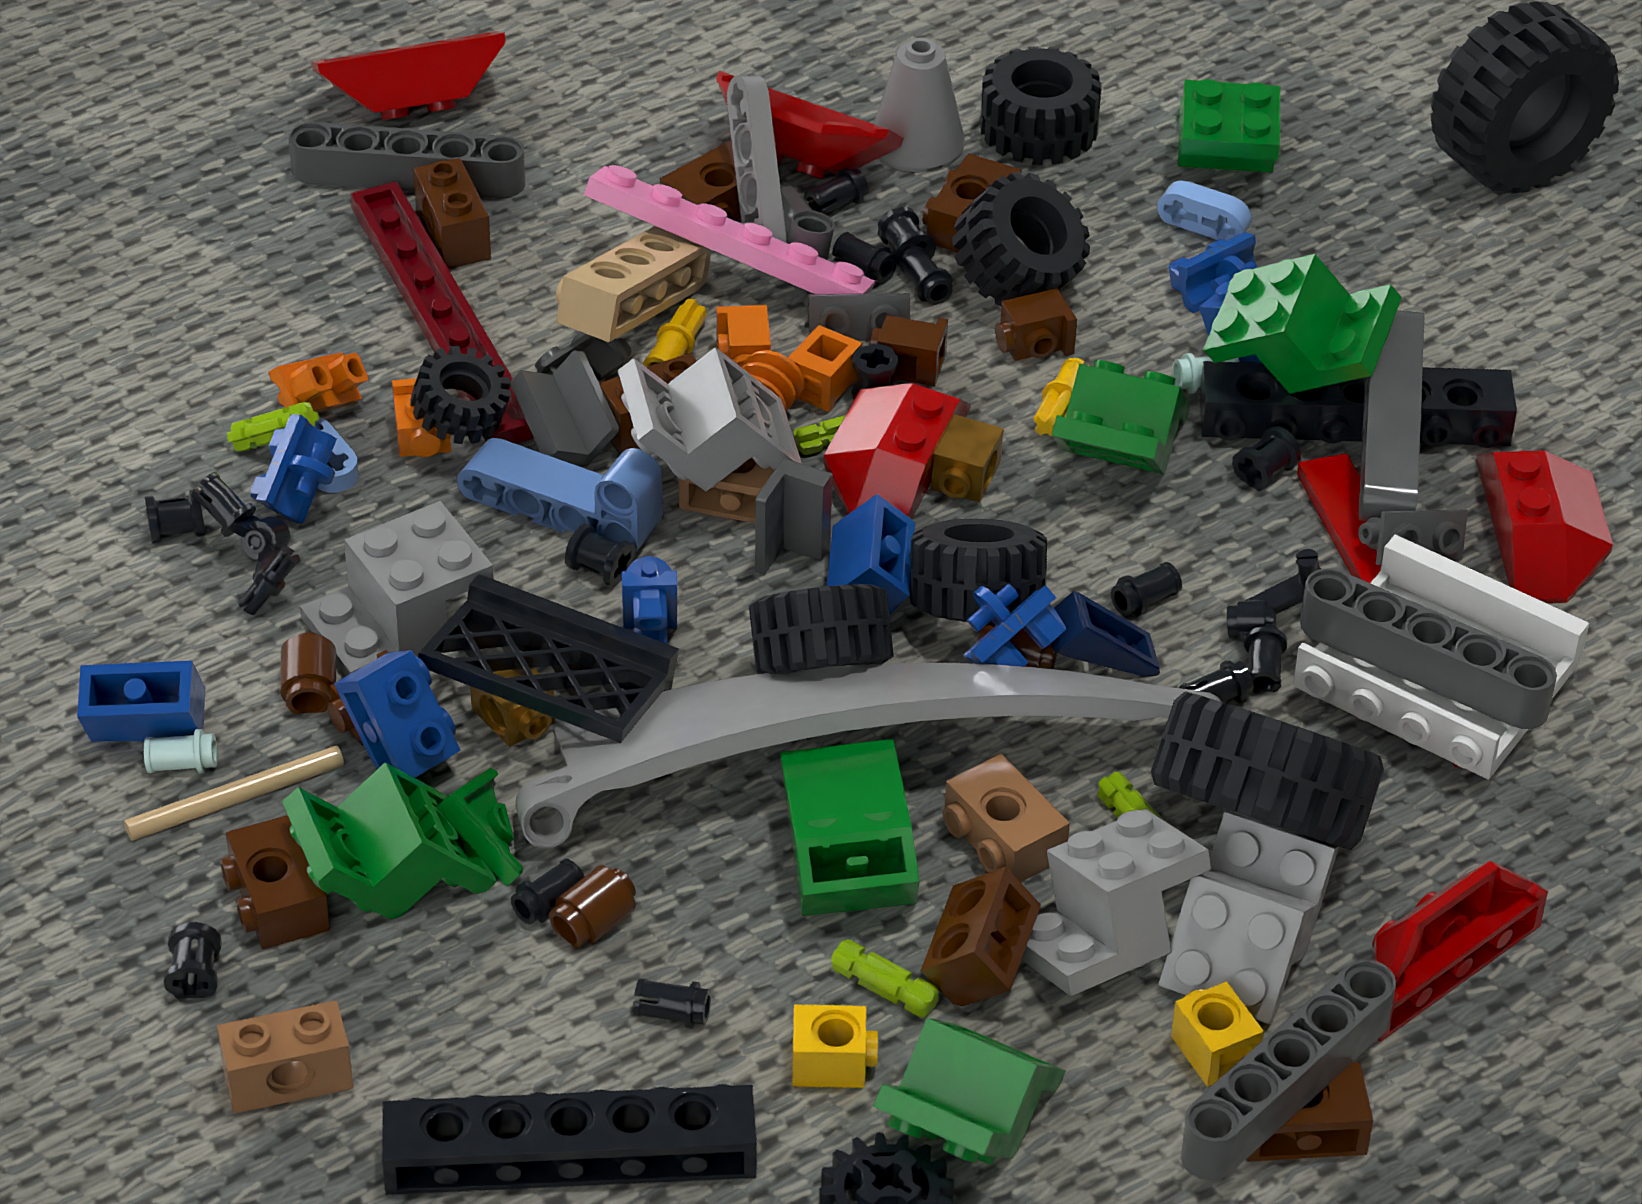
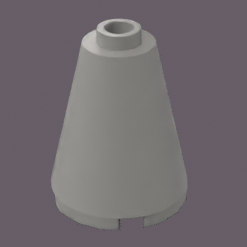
(921, 109)

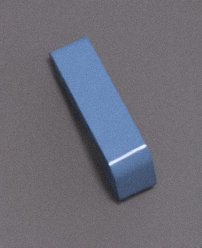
(563, 496)

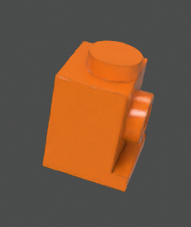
(742, 331)
(826, 366)
(410, 434)

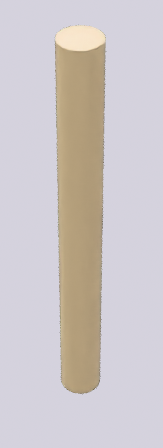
(233, 793)

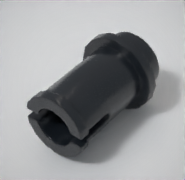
(845, 188)
(874, 261)
(931, 282)
(1136, 593)
(1227, 683)
(538, 898)
(675, 1002)

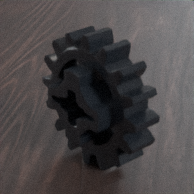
(885, 1175)

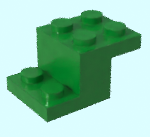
(1229, 126)
(1302, 324)
(1122, 416)
(384, 843)
(967, 1092)

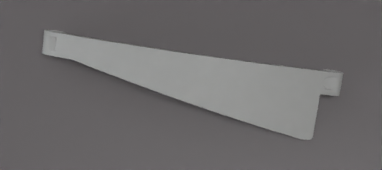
(770, 709)

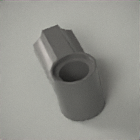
(804, 224)

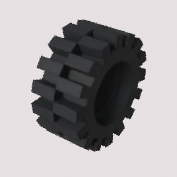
(455, 415)

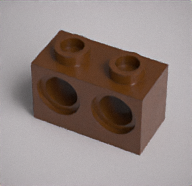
(981, 937)

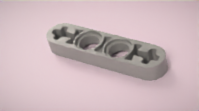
(755, 154)

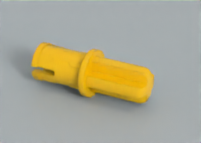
(678, 335)
(1056, 397)

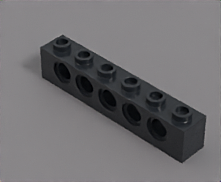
(1455, 406)
(568, 1139)

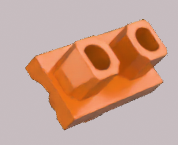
(321, 381)

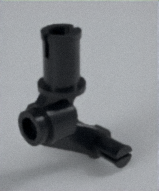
(260, 538)
(1255, 623)

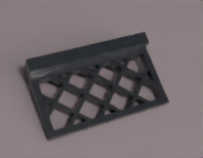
(556, 638)

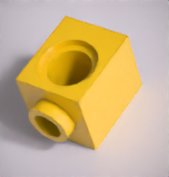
(1214, 1030)
(832, 1046)

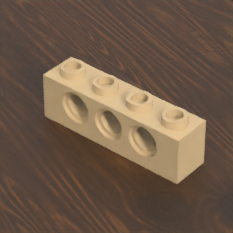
(631, 283)

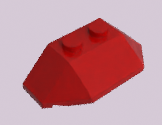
(413, 74)
(820, 136)
(890, 445)
(1545, 521)
(1455, 936)

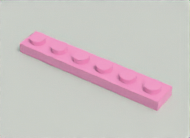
(712, 229)

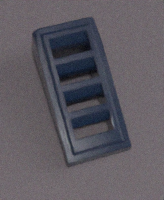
(1103, 637)

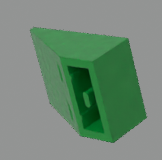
(849, 828)

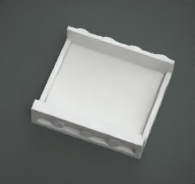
(1420, 714)

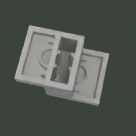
(707, 419)
(397, 586)
(1111, 900)
(1250, 913)

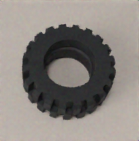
(1524, 97)
(1267, 769)

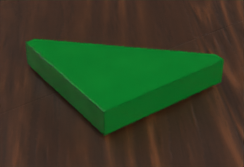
(483, 824)

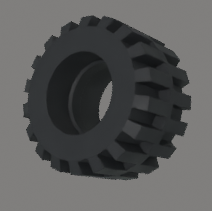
(1040, 105)
(1040, 219)
(963, 554)
(821, 628)

